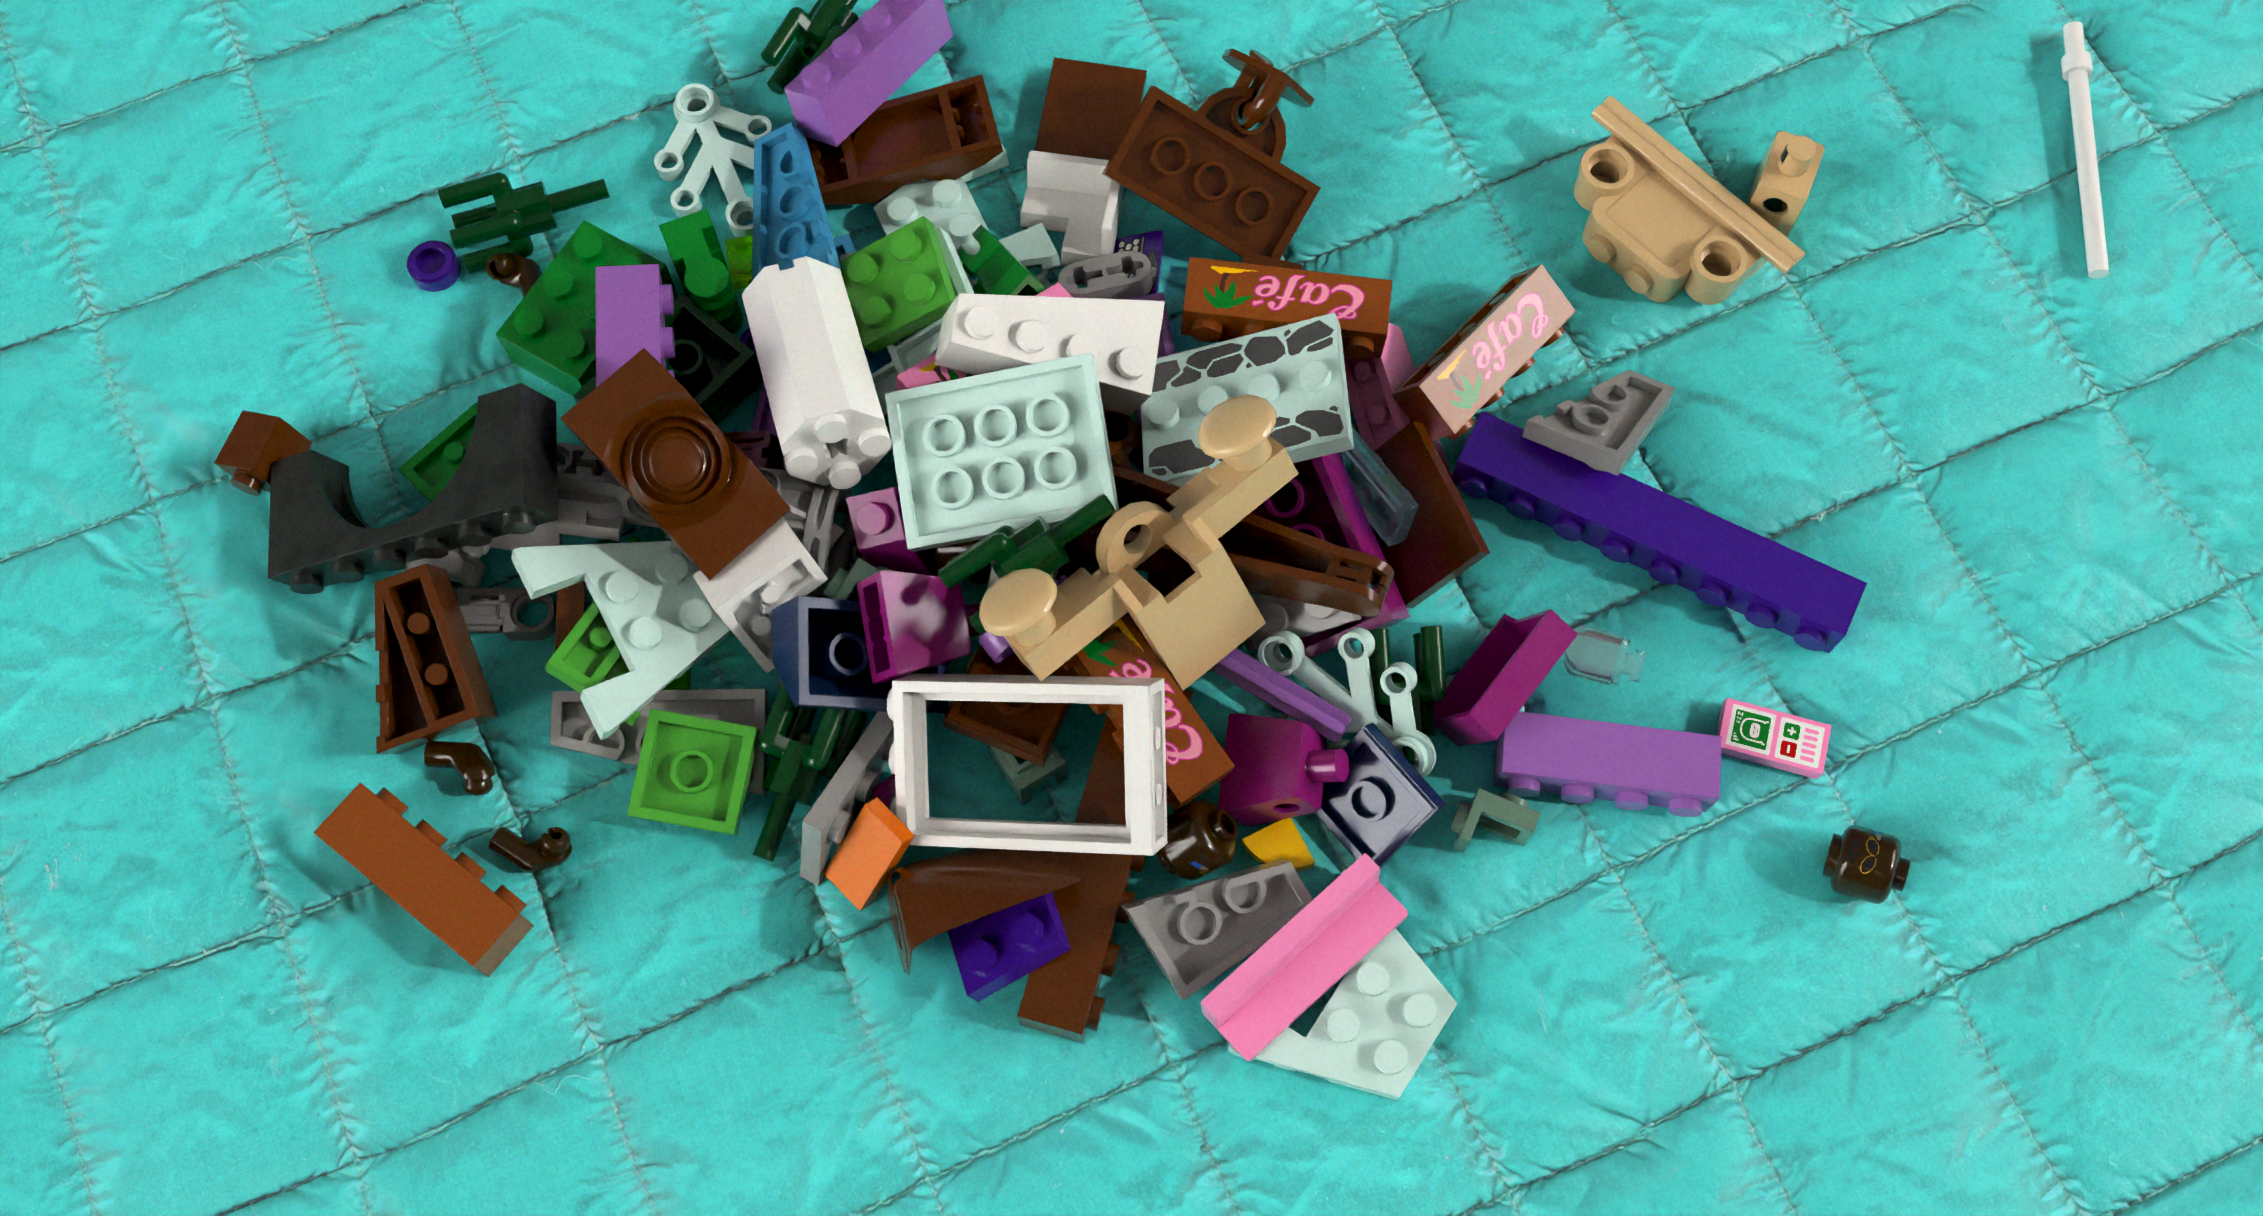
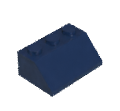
(825, 657)

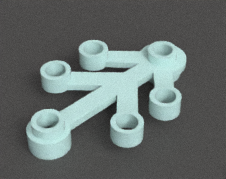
(714, 154)
(1360, 699)

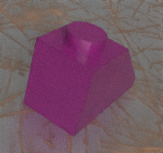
(881, 533)

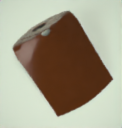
(967, 886)

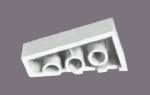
(1014, 331)

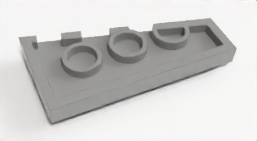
(574, 730)

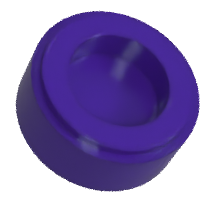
(433, 266)

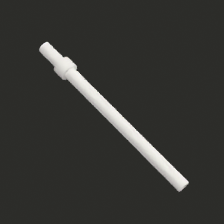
(2076, 70)

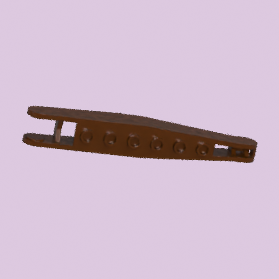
(1261, 555)

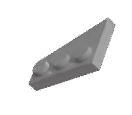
(1606, 424)
(844, 798)
(1217, 922)

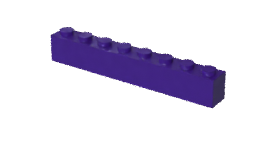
(1660, 535)

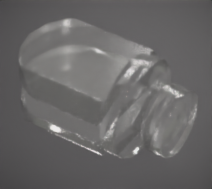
(1602, 657)

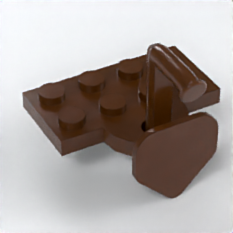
(1214, 169)

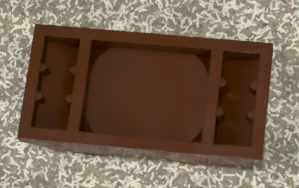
(908, 140)
(676, 463)

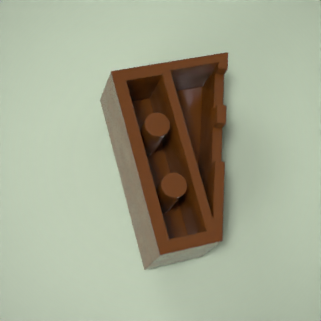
(425, 662)

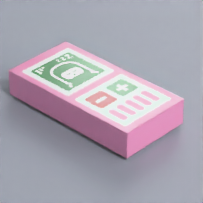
(1773, 738)

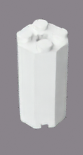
(816, 373)

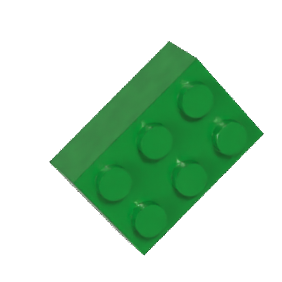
(556, 320)

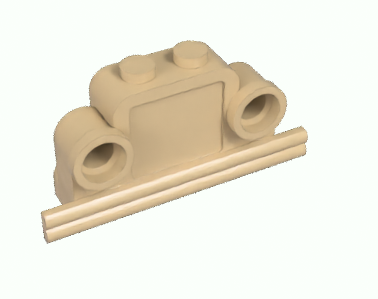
(1667, 218)

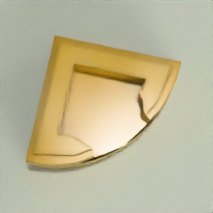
(1279, 842)

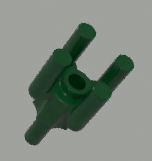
(813, 36)
(514, 213)
(1031, 546)
(1430, 673)
(801, 760)

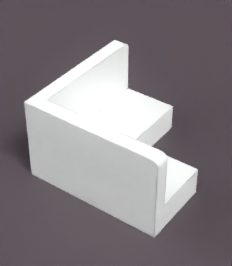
(1075, 199)
(758, 581)

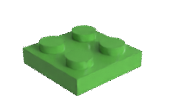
(898, 284)
(693, 772)

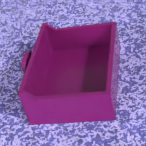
(1501, 676)

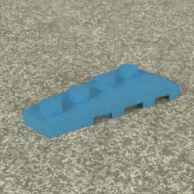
(788, 203)

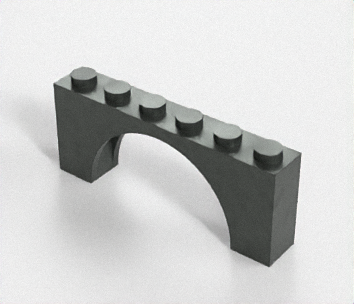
(498, 490)

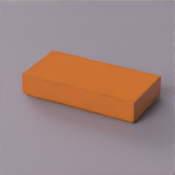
(868, 854)

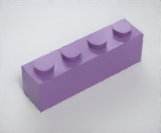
(866, 66)
(631, 317)
(1609, 763)

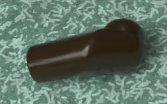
(513, 270)
(468, 761)
(535, 855)

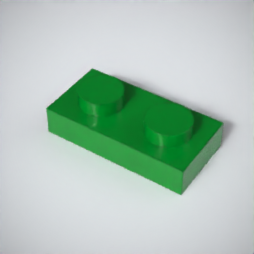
(440, 458)

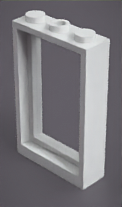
(1143, 763)

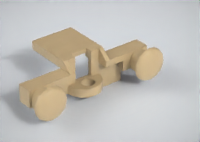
(1202, 615)

